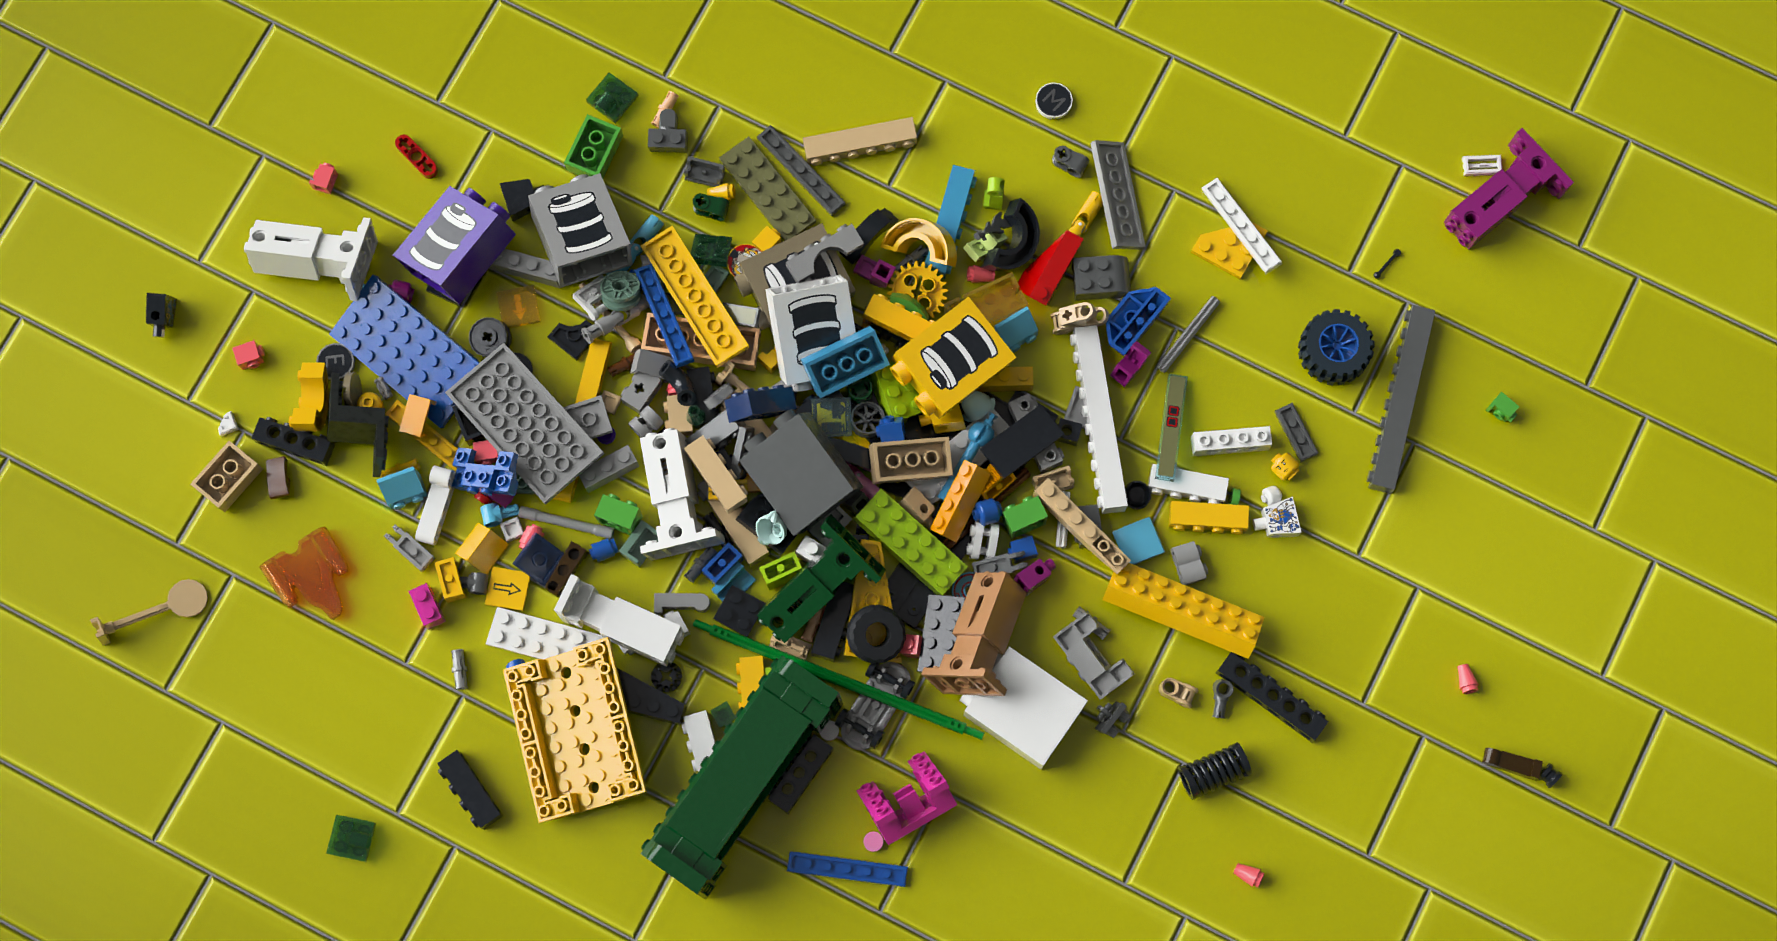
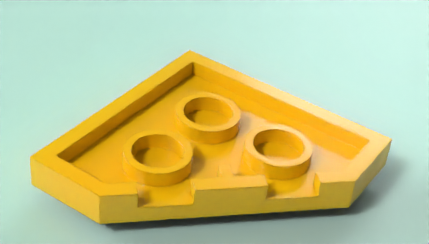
(1225, 250)

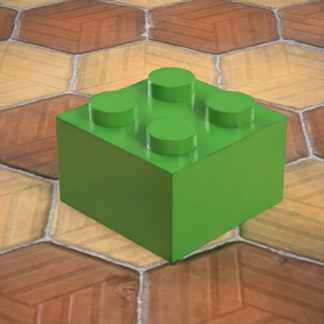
(618, 514)
(1024, 517)

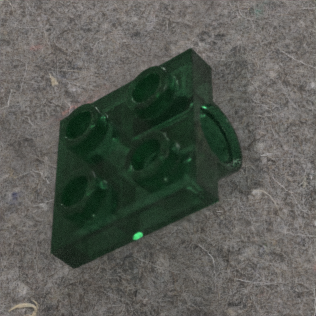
(612, 97)
(711, 249)
(351, 838)

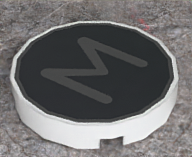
(1053, 100)

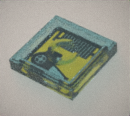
(833, 415)

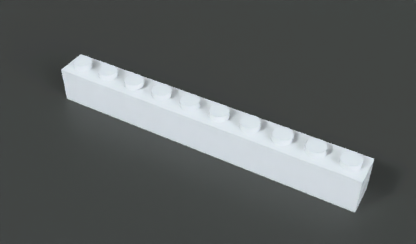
(1099, 420)

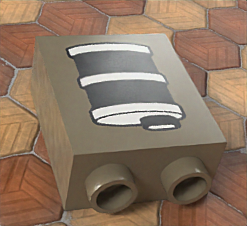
(770, 269)

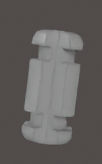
(383, 388)

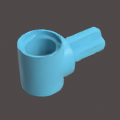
(493, 515)

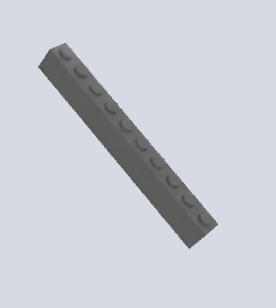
(1401, 399)

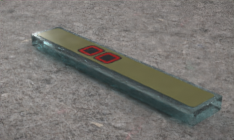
(1171, 427)

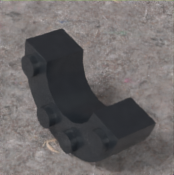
(1024, 239)

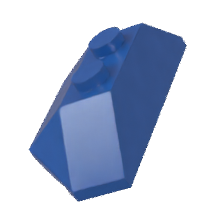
(1134, 317)

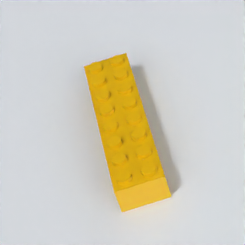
(1184, 609)

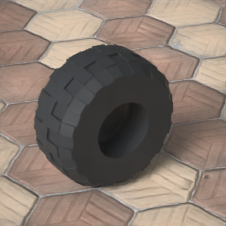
(894, 634)

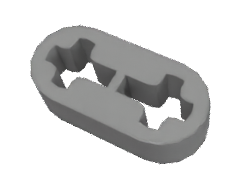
(718, 396)

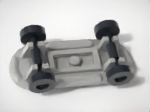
(867, 718)

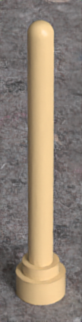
(632, 344)

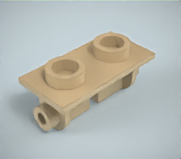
(792, 646)

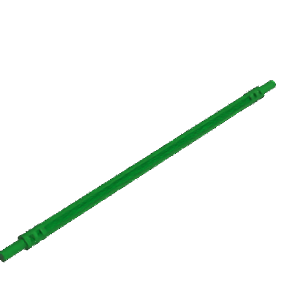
(841, 680)

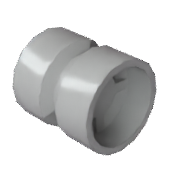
(647, 416)

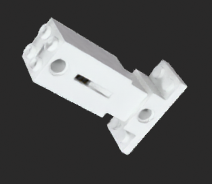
(309, 253)
(674, 495)
(620, 621)

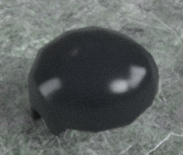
(1137, 495)

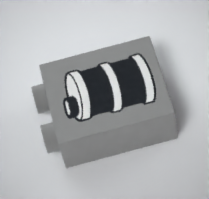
(580, 229)

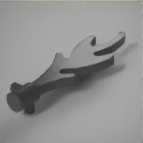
(995, 227)

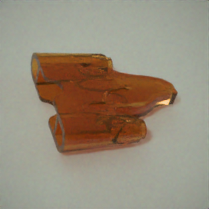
(310, 571)

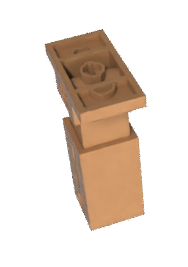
(981, 635)

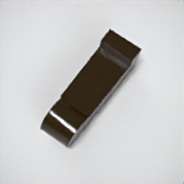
(567, 565)
(1513, 763)

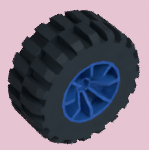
(1336, 347)

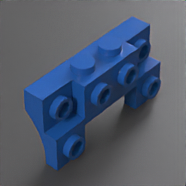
(485, 478)

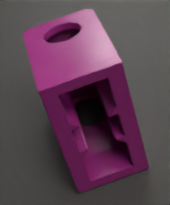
(1035, 575)

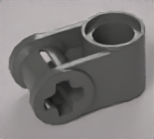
(1072, 162)

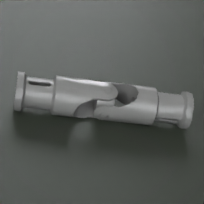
(607, 323)

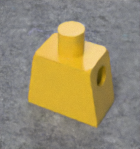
(949, 422)

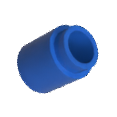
(603, 549)

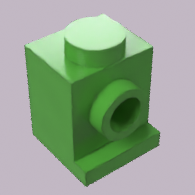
(1503, 408)

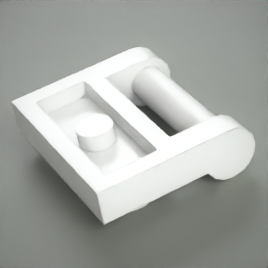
(589, 296)

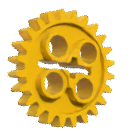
(934, 295)

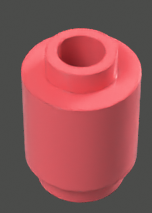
(529, 531)

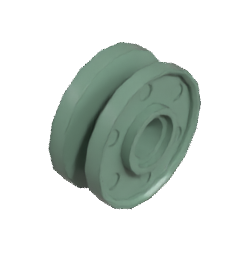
(620, 291)

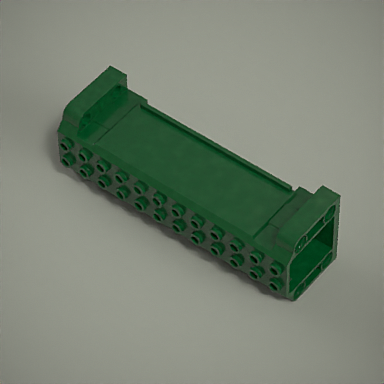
(740, 774)

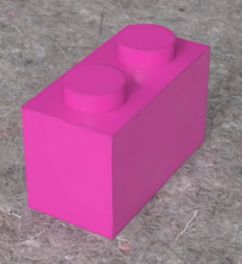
(427, 606)

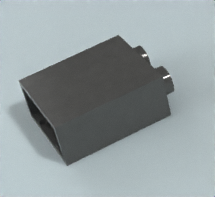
(799, 471)

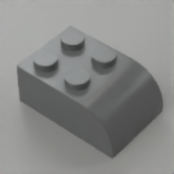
(1101, 277)

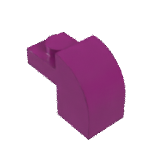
(877, 273)
(1130, 364)

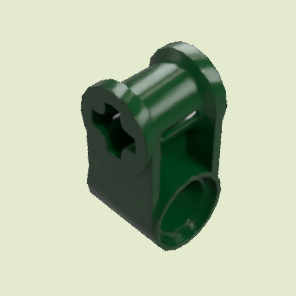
(713, 206)

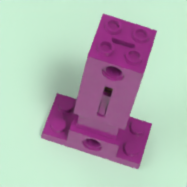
(1507, 191)

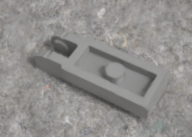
(411, 549)

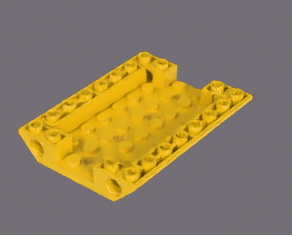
(555, 737)

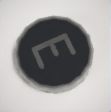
(337, 359)

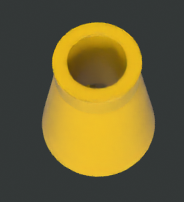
(725, 191)

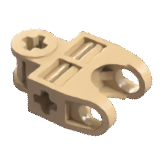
(1077, 316)

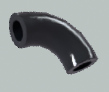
(680, 382)

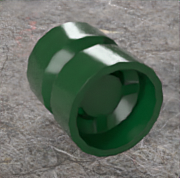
(860, 391)

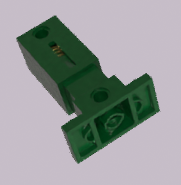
(818, 581)

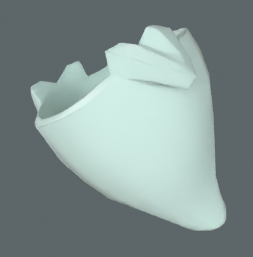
(977, 406)
(770, 529)

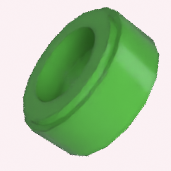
(1234, 497)

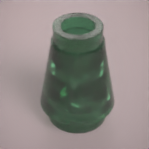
(695, 419)

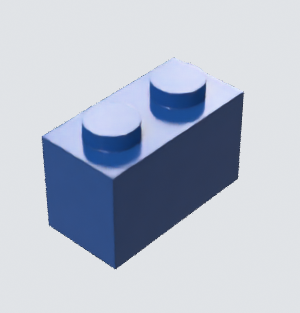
(722, 563)

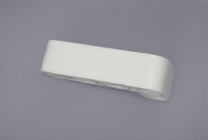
(436, 505)

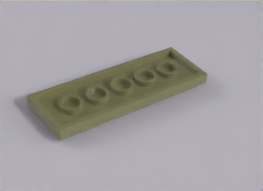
(767, 189)

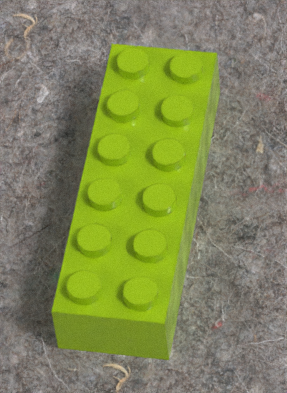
(910, 542)

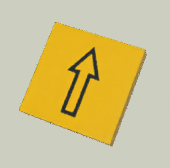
(507, 589)

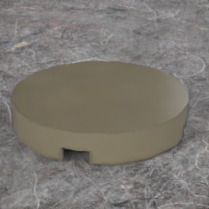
(353, 388)

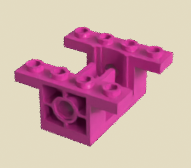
(913, 810)

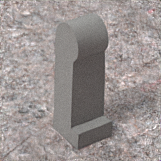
(680, 601)

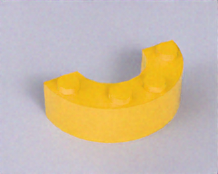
(937, 238)
(313, 400)

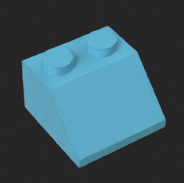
(1017, 329)
(402, 488)

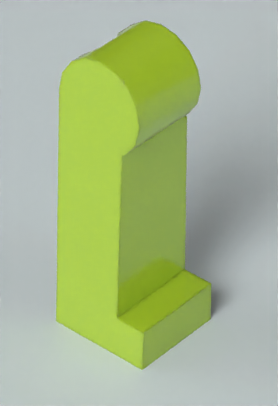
(994, 194)

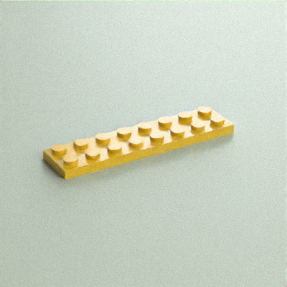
(695, 296)

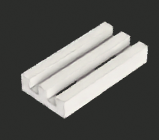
(1466, 166)

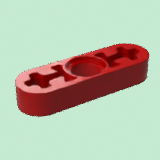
(417, 164)

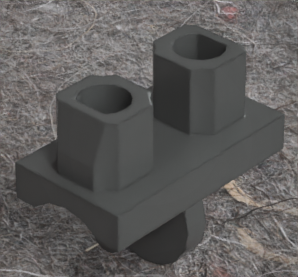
(1109, 715)

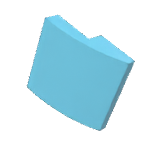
(1139, 541)

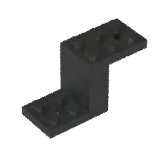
(357, 425)

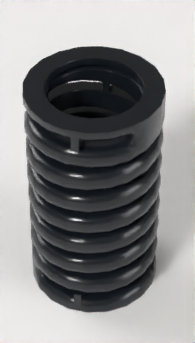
(1215, 777)

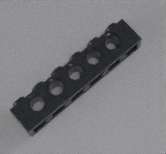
(1276, 707)

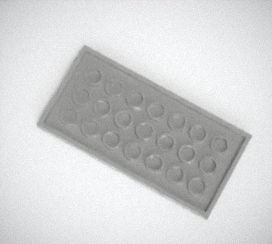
(524, 419)

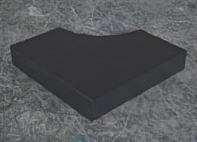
(570, 338)

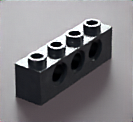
(264, 435)
(787, 802)

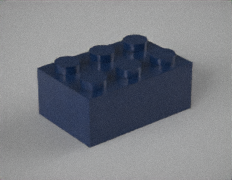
(760, 403)

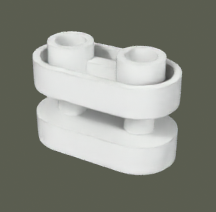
(977, 532)

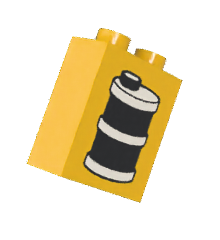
(951, 359)

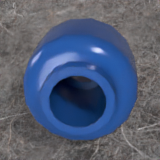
(987, 511)

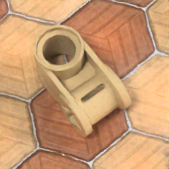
(1179, 692)

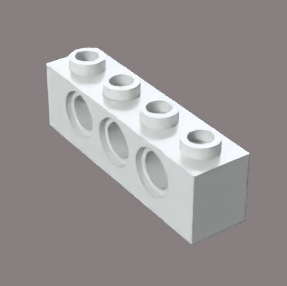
(1231, 441)

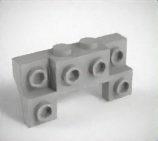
(1088, 659)

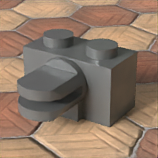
(668, 137)

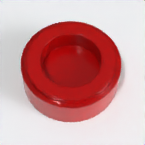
(483, 498)

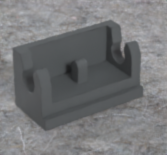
(704, 172)

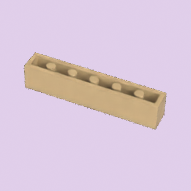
(860, 141)

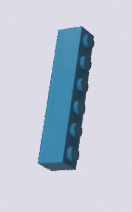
(953, 209)

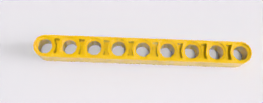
(589, 387)

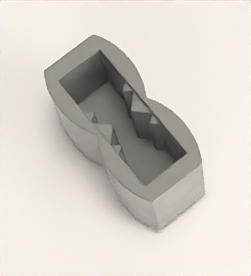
(1188, 563)

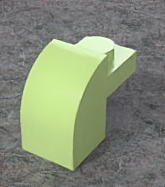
(978, 248)

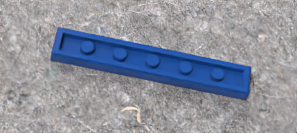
(664, 315)
(847, 869)

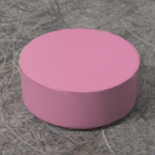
(873, 841)

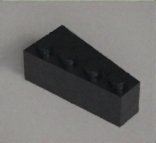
(649, 701)

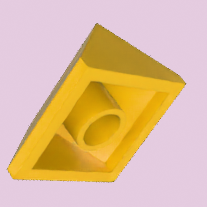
(482, 548)

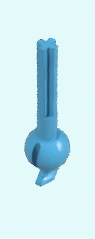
(979, 435)

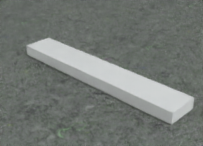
(1241, 226)

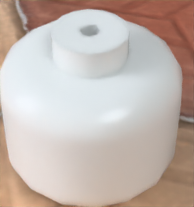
(1271, 495)

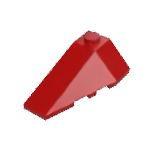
(1047, 271)

